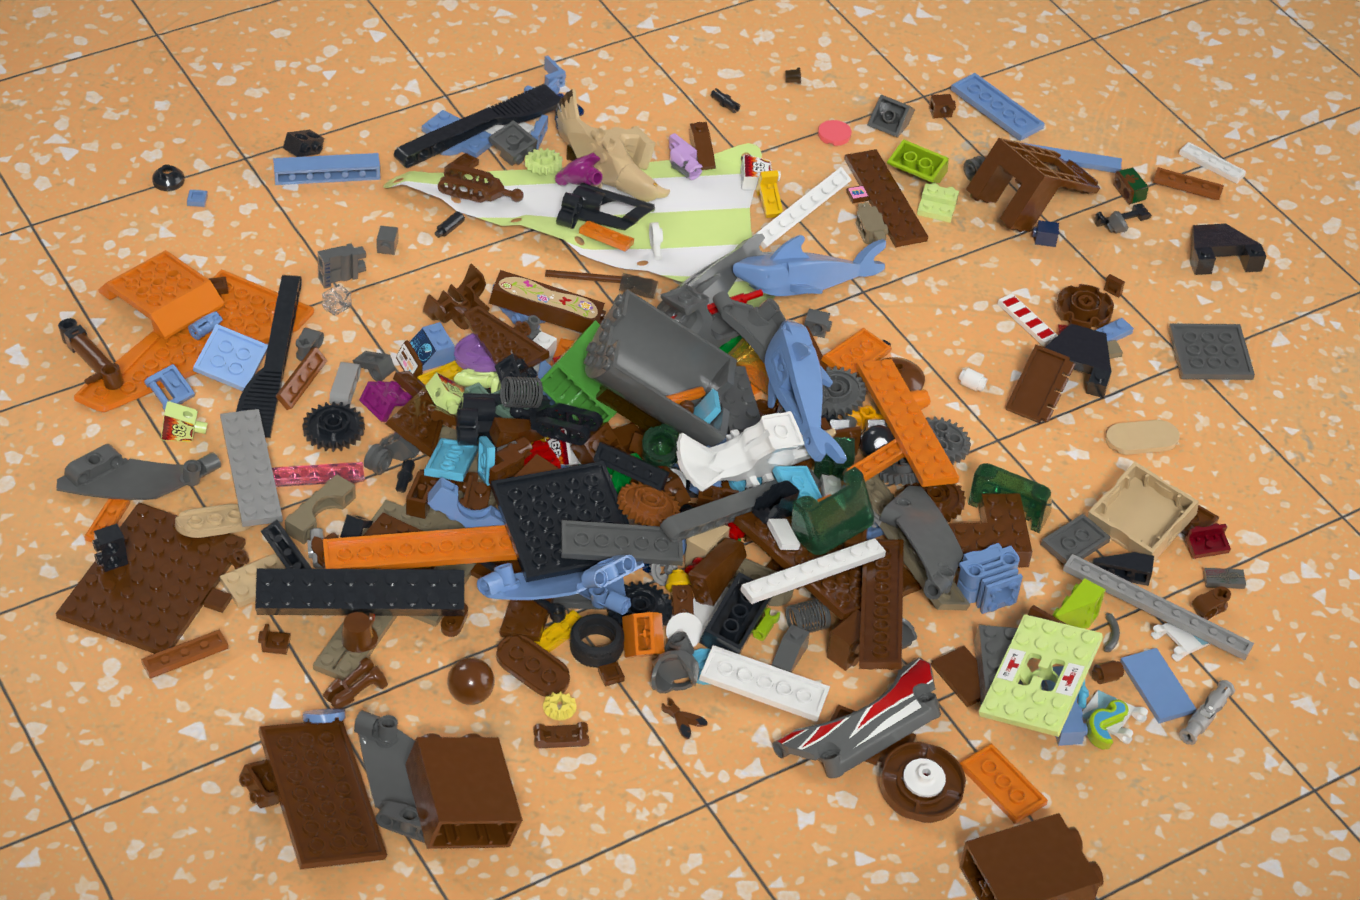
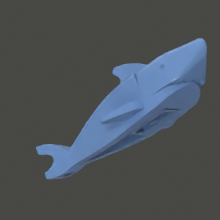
(796, 272)
(797, 384)

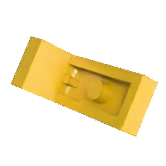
(769, 193)

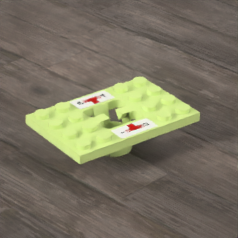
(1029, 704)

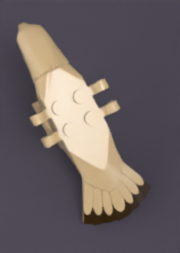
(619, 149)

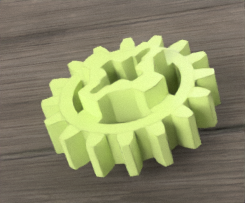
(543, 161)

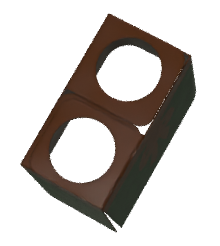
(1128, 185)

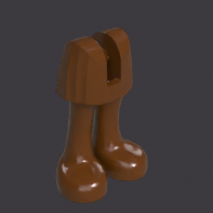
(341, 694)

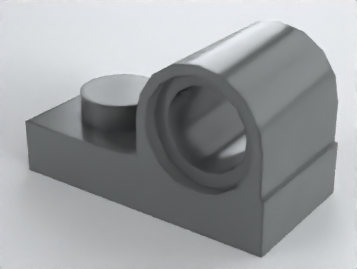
(378, 364)

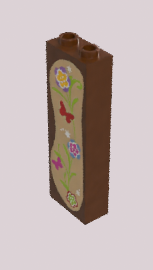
(545, 302)

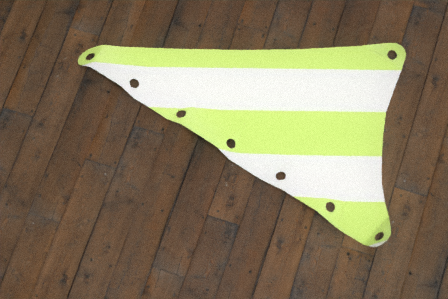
(698, 217)

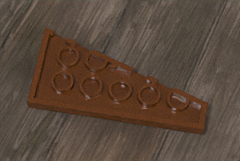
(501, 339)
(415, 425)

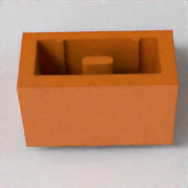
(643, 634)

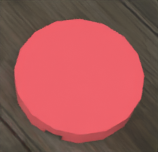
(834, 132)

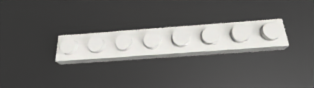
(803, 207)
(812, 571)

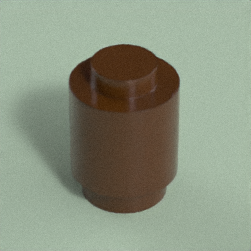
(1107, 671)

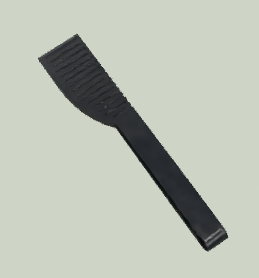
(519, 108)
(267, 382)

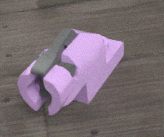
(684, 157)

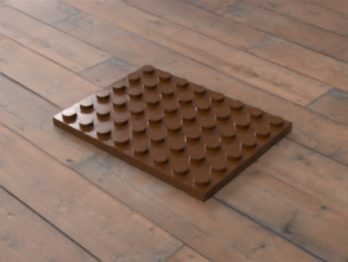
(158, 590)
(838, 592)

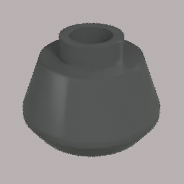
(1117, 223)

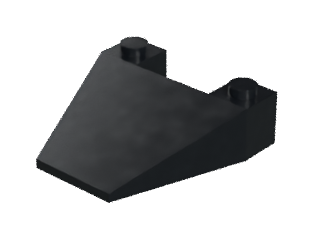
(1223, 240)
(1089, 353)

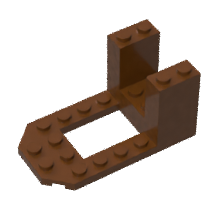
(1037, 181)

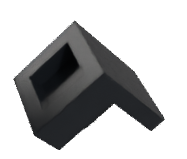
(354, 525)

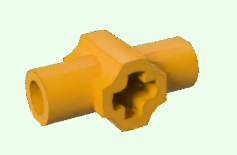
(864, 413)

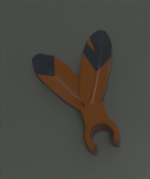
(683, 719)

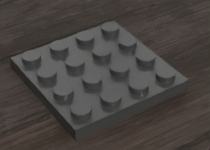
(1211, 351)

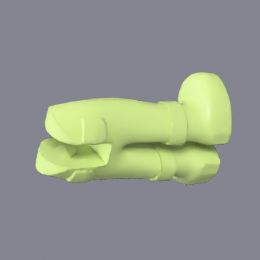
(487, 379)

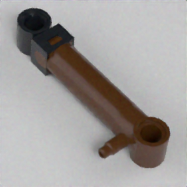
(78, 341)

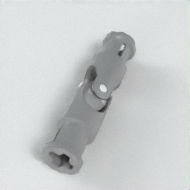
(1202, 719)

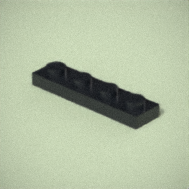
(631, 466)

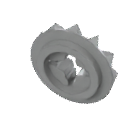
(657, 576)

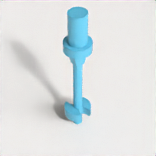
(1082, 696)

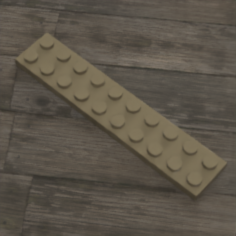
(880, 497)

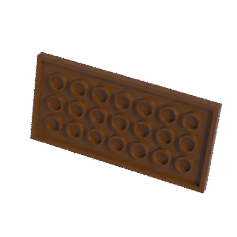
(322, 794)

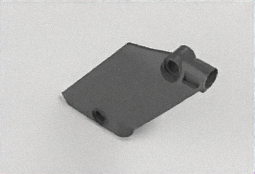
(109, 476)
(929, 536)
(384, 758)

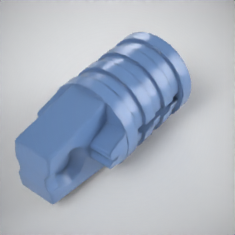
(204, 325)

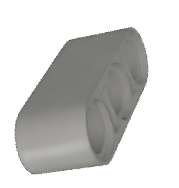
(345, 383)

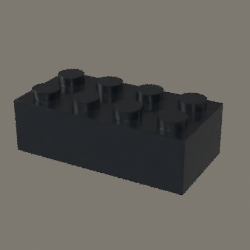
(734, 619)

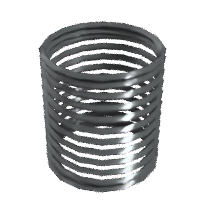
(530, 399)
(809, 615)

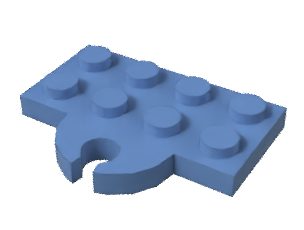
(474, 146)

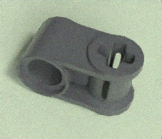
(308, 339)

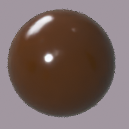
(470, 681)

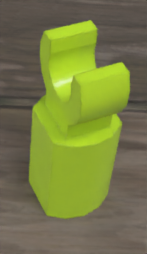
(765, 625)

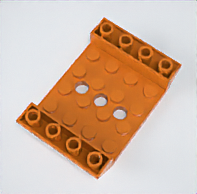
(165, 293)

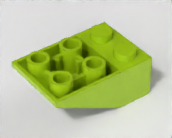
(1082, 605)

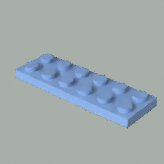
(997, 106)

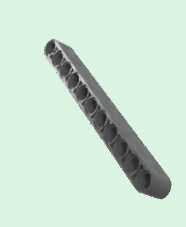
(715, 513)

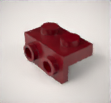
(1208, 541)

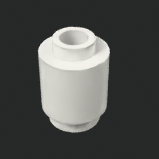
(973, 379)

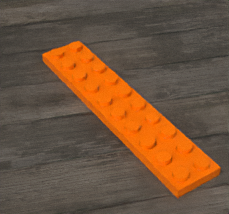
(907, 423)
(419, 549)

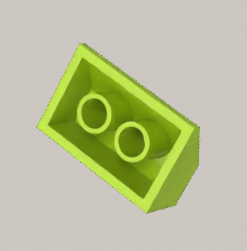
(919, 161)

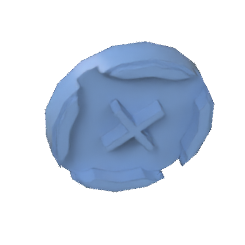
(323, 715)

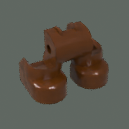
(468, 292)

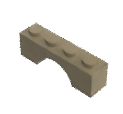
(334, 494)

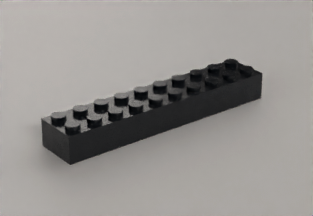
(360, 590)

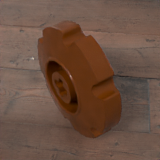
(1084, 306)

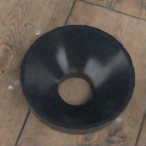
(170, 181)

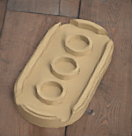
(1142, 437)
(210, 521)

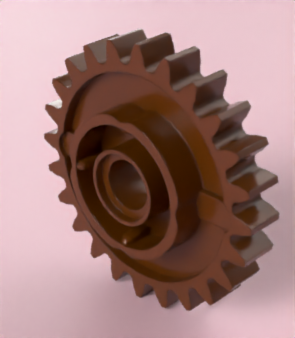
(947, 498)

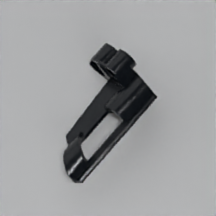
(586, 202)
(477, 414)

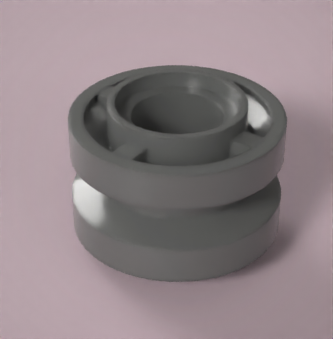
(972, 165)
(378, 459)

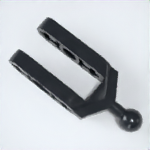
(550, 417)

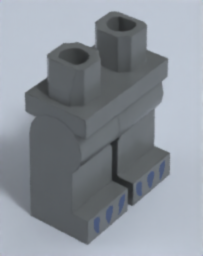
(340, 264)

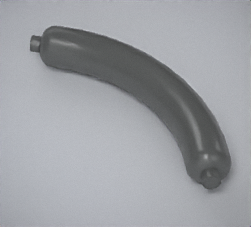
(1115, 633)

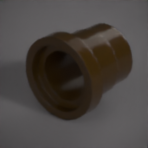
(793, 76)

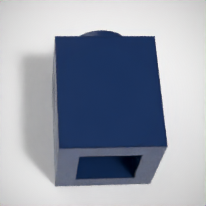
(1046, 233)

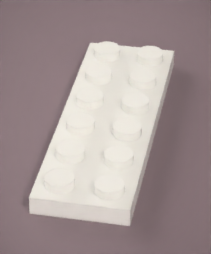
(764, 683)

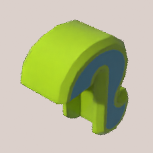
(1104, 718)

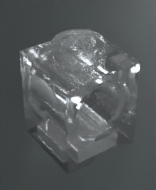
(336, 300)

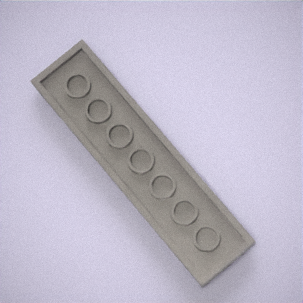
(251, 468)

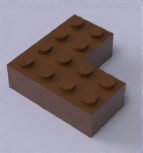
(1001, 523)

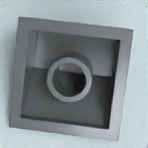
(891, 116)

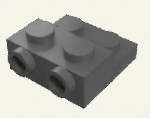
(513, 143)

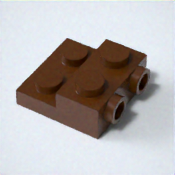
(259, 782)

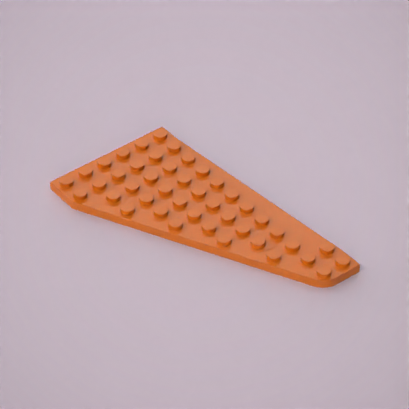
(247, 310)

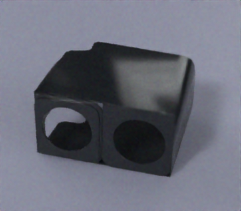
(781, 494)

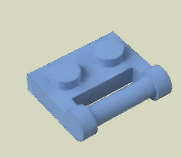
(173, 382)

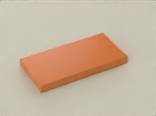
(858, 348)
(1003, 783)

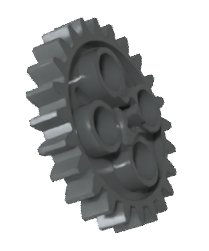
(951, 438)

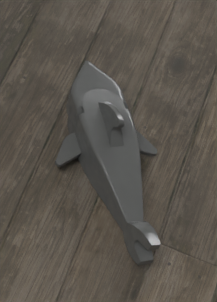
(719, 274)

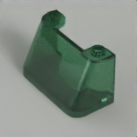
(995, 480)
(836, 518)

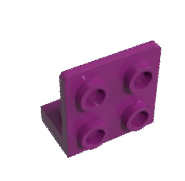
(382, 397)

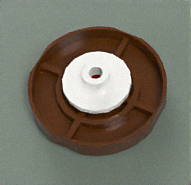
(922, 782)

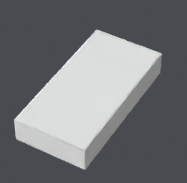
(783, 534)

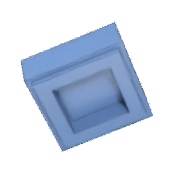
(197, 198)

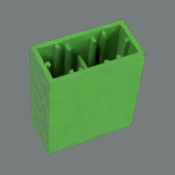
(568, 382)

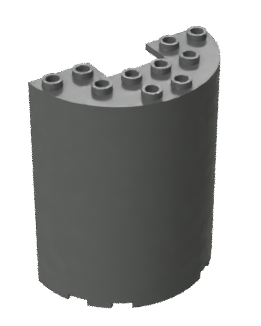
(651, 356)

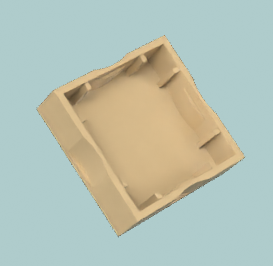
(1143, 512)

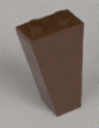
(716, 570)

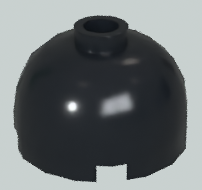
(875, 438)

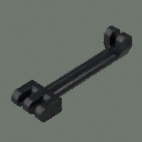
(1137, 211)

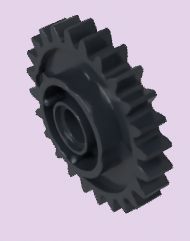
(333, 426)
(645, 600)

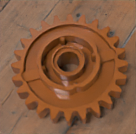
(646, 504)

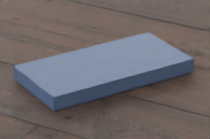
(1158, 685)

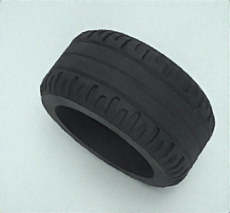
(599, 625)

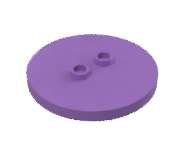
(471, 355)

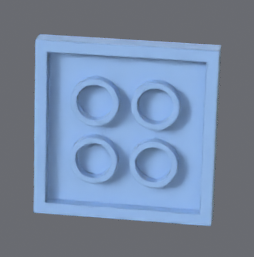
(230, 357)

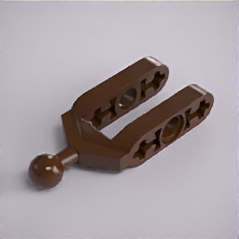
(490, 191)

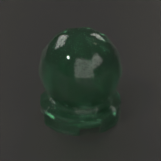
(660, 445)

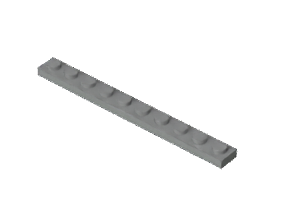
(1159, 607)

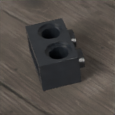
(303, 143)
(110, 548)

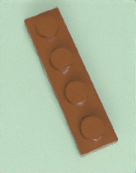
(1188, 183)
(301, 378)
(184, 653)

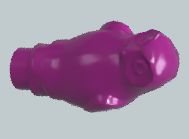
(580, 171)

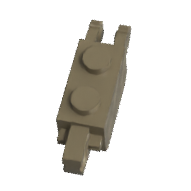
(870, 223)

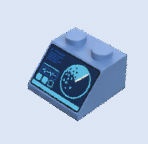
(433, 346)

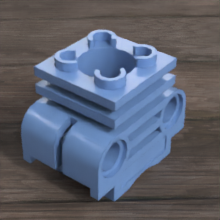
(990, 577)

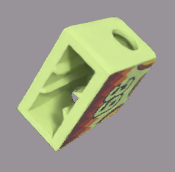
(445, 392)
(181, 423)

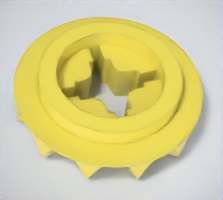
(566, 711)

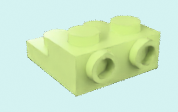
(938, 202)

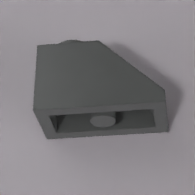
(400, 447)
(791, 648)

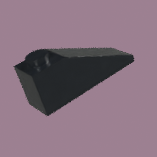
(1130, 566)

